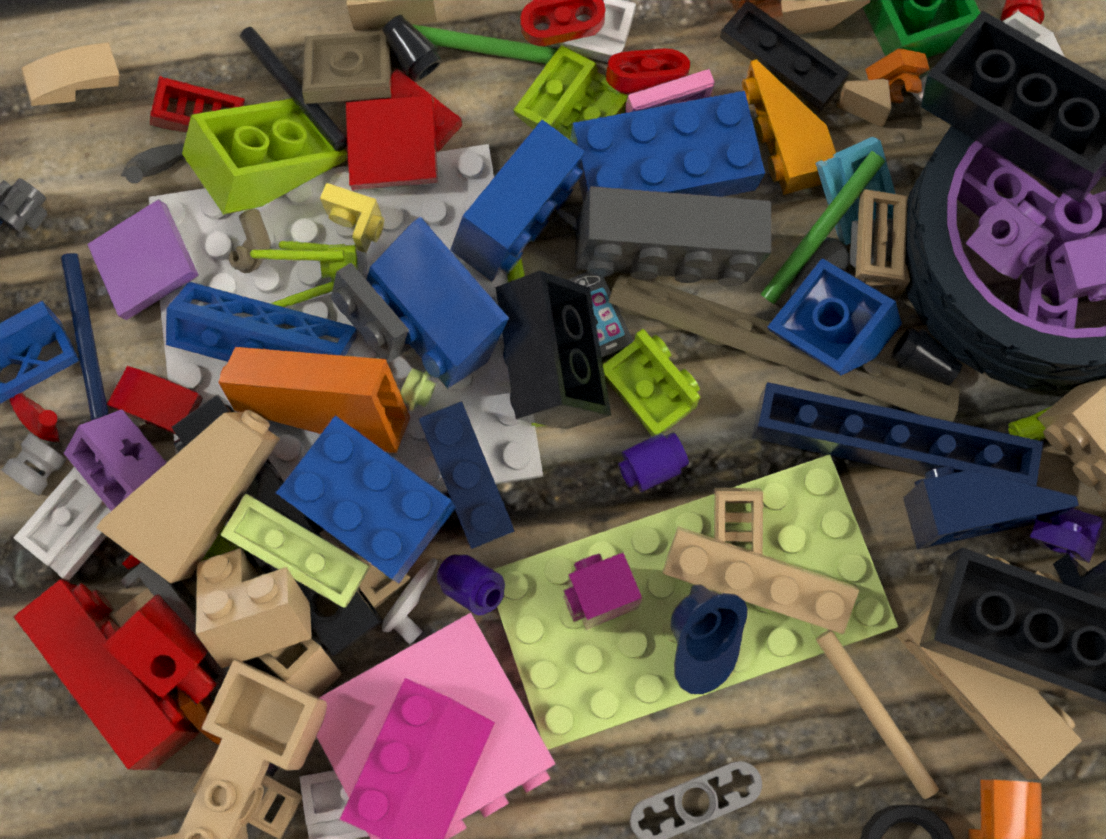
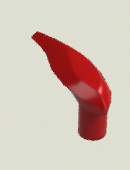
(35, 418)

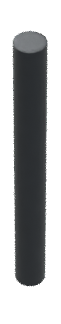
(293, 88)

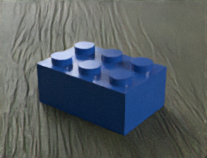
(518, 202)
(366, 499)

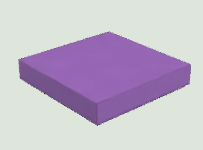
(142, 259)

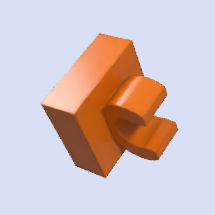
(899, 69)

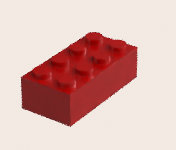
(69, 631)

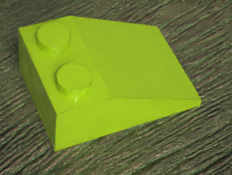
(256, 153)

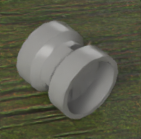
(41, 456)

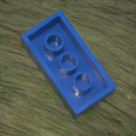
(673, 148)

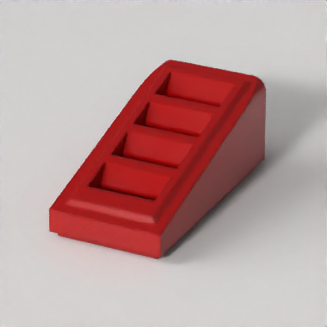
(185, 92)

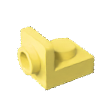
(354, 208)

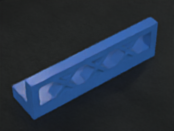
(216, 331)
(25, 336)

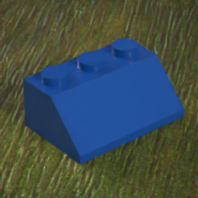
(440, 302)

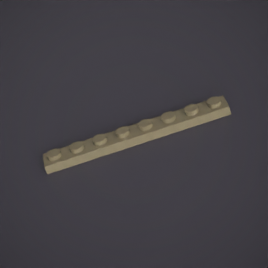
(742, 331)

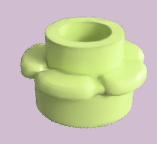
(417, 389)

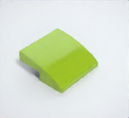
(568, 93)

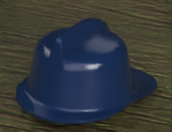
(707, 638)

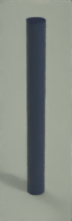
(84, 336)

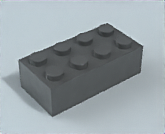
(672, 235)

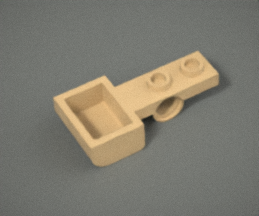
(258, 725)

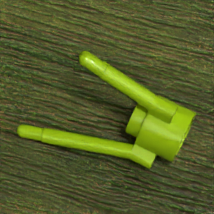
(330, 257)

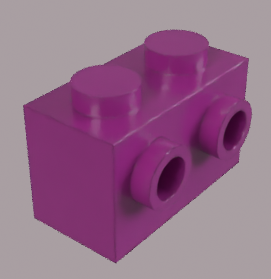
(601, 590)

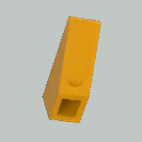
(790, 130)

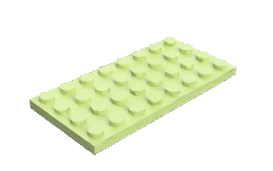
(625, 667)

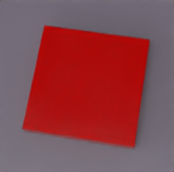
(391, 142)

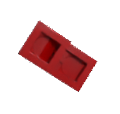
(153, 399)

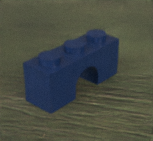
(466, 474)

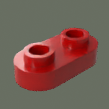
(561, 19)
(644, 69)

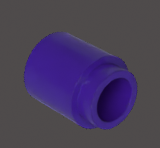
(653, 461)
(471, 583)

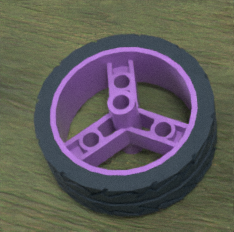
(1023, 347)

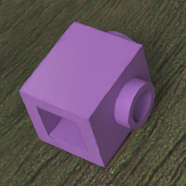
(1081, 268)

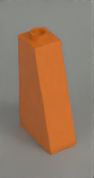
(315, 387)

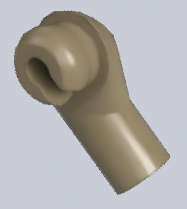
(256, 238)

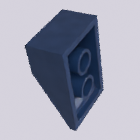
(976, 504)

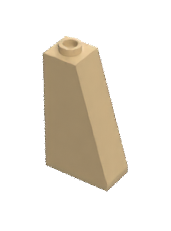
(192, 496)

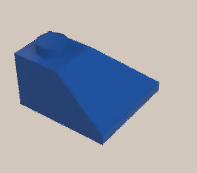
(837, 319)

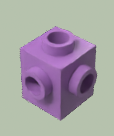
(1011, 237)

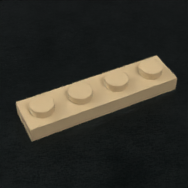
(761, 580)

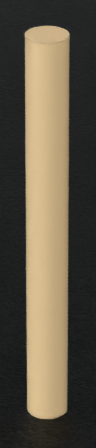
(877, 714)

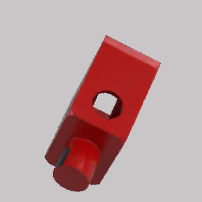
(149, 639)

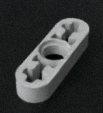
(723, 777)

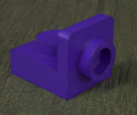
(1070, 534)

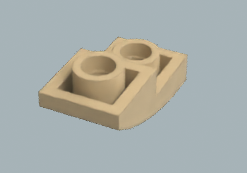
(62, 73)

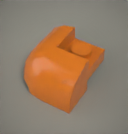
(1009, 810)

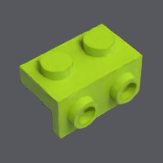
(651, 383)

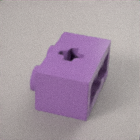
(113, 457)

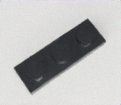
(784, 55)

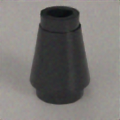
(413, 50)
(926, 357)

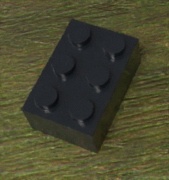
(552, 351)

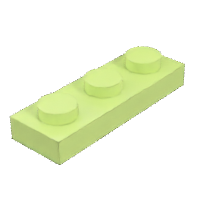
(290, 545)

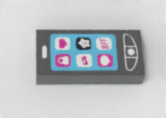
(611, 328)

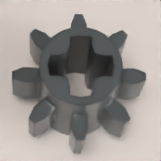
(21, 205)

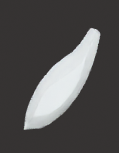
(409, 598)

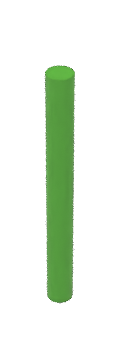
(487, 45)
(823, 227)

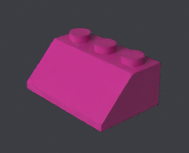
(418, 766)

